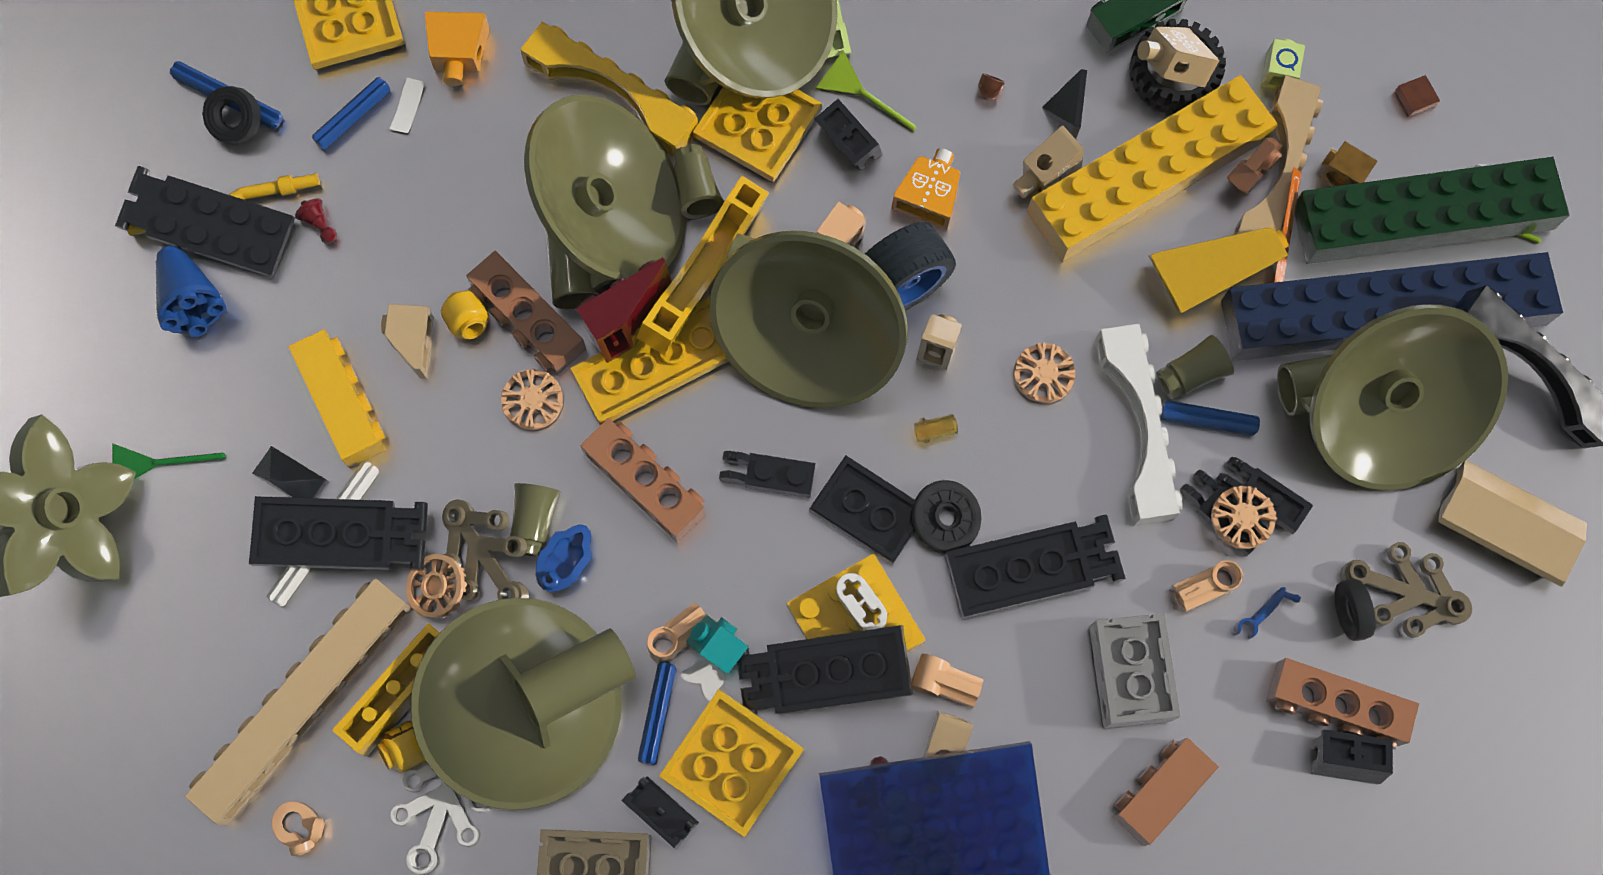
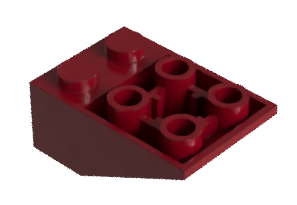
(619, 312)

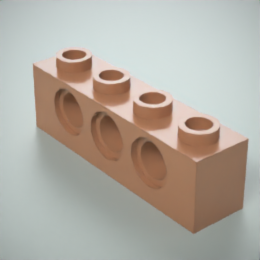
(497, 273)
(673, 520)
(1395, 712)

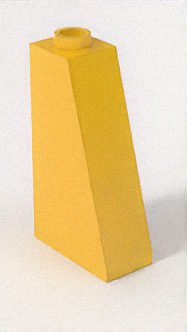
(1211, 266)

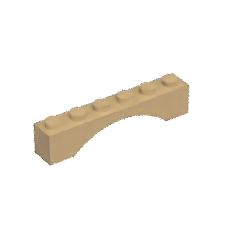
(1293, 110)

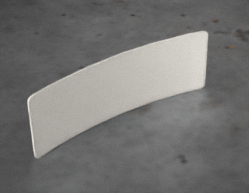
(407, 105)

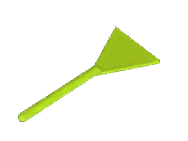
(843, 79)

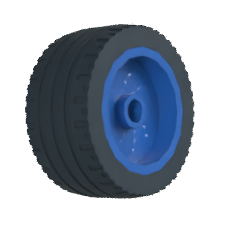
(914, 261)

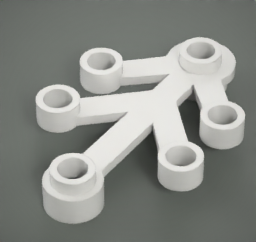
(442, 800)

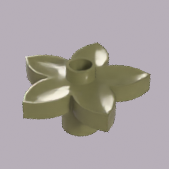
(55, 511)

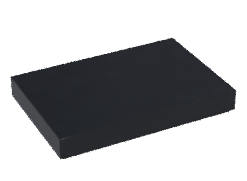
(866, 509)

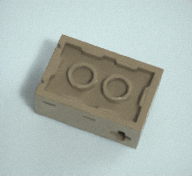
(593, 853)

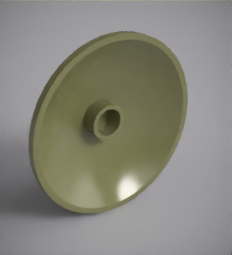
(749, 46)
(600, 195)
(808, 318)
(1401, 396)
(518, 702)

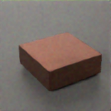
(1417, 95)

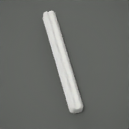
(293, 576)

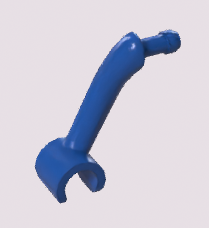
(1265, 611)

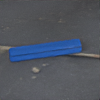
(351, 113)
(1210, 417)
(656, 713)

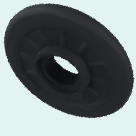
(927, 521)

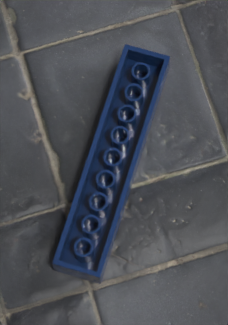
(1329, 309)

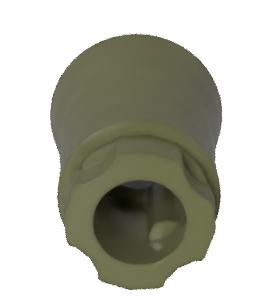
(696, 183)
(1195, 368)
(533, 515)

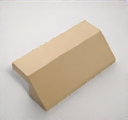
(1513, 523)

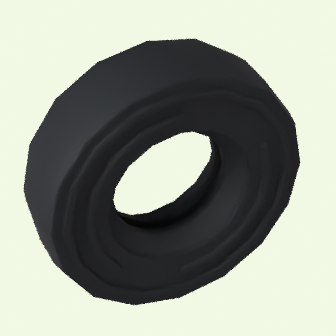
(213, 114)
(1355, 609)

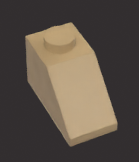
(410, 334)
(939, 340)

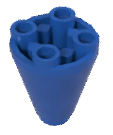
(184, 294)

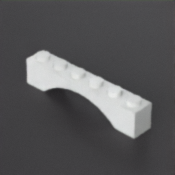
(1124, 359)

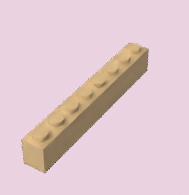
(298, 702)

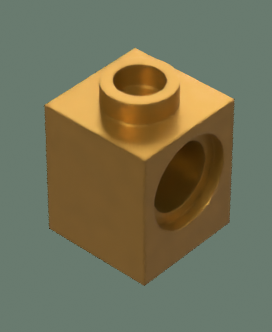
(1347, 165)

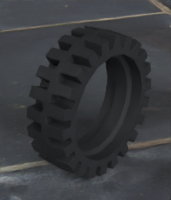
(1165, 96)

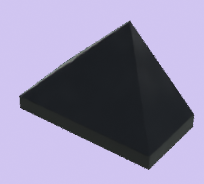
(1067, 104)
(288, 475)

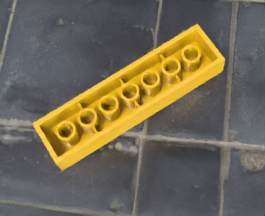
(1151, 168)

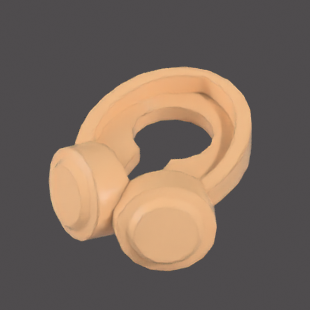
(310, 821)

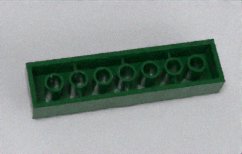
(1430, 210)

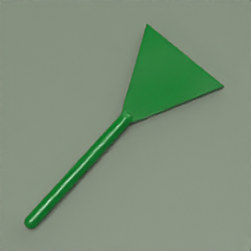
(142, 463)

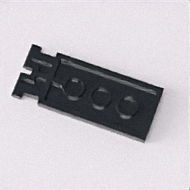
(206, 222)
(336, 533)
(1033, 566)
(827, 671)

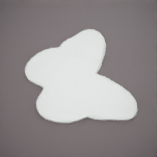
(703, 674)

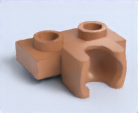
(1247, 172)

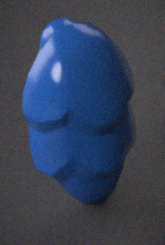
(563, 558)

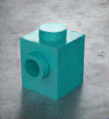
(717, 642)

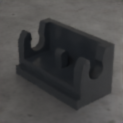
(848, 134)
(1353, 757)
(660, 812)

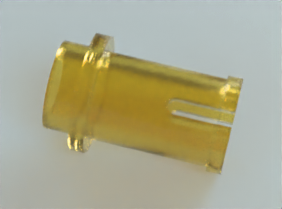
(935, 428)

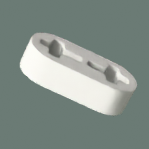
(867, 598)

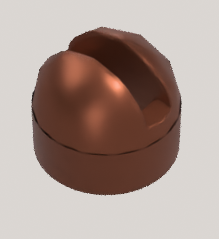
(990, 86)

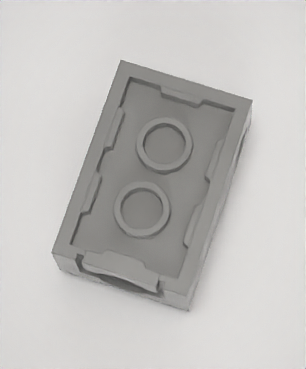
(1134, 670)

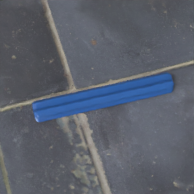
(207, 84)

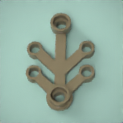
(480, 548)
(1413, 591)

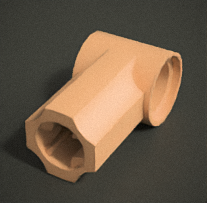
(1205, 585)
(676, 631)
(936, 678)

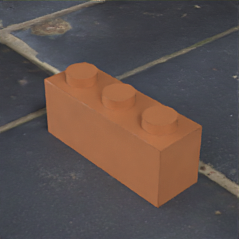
(1164, 790)

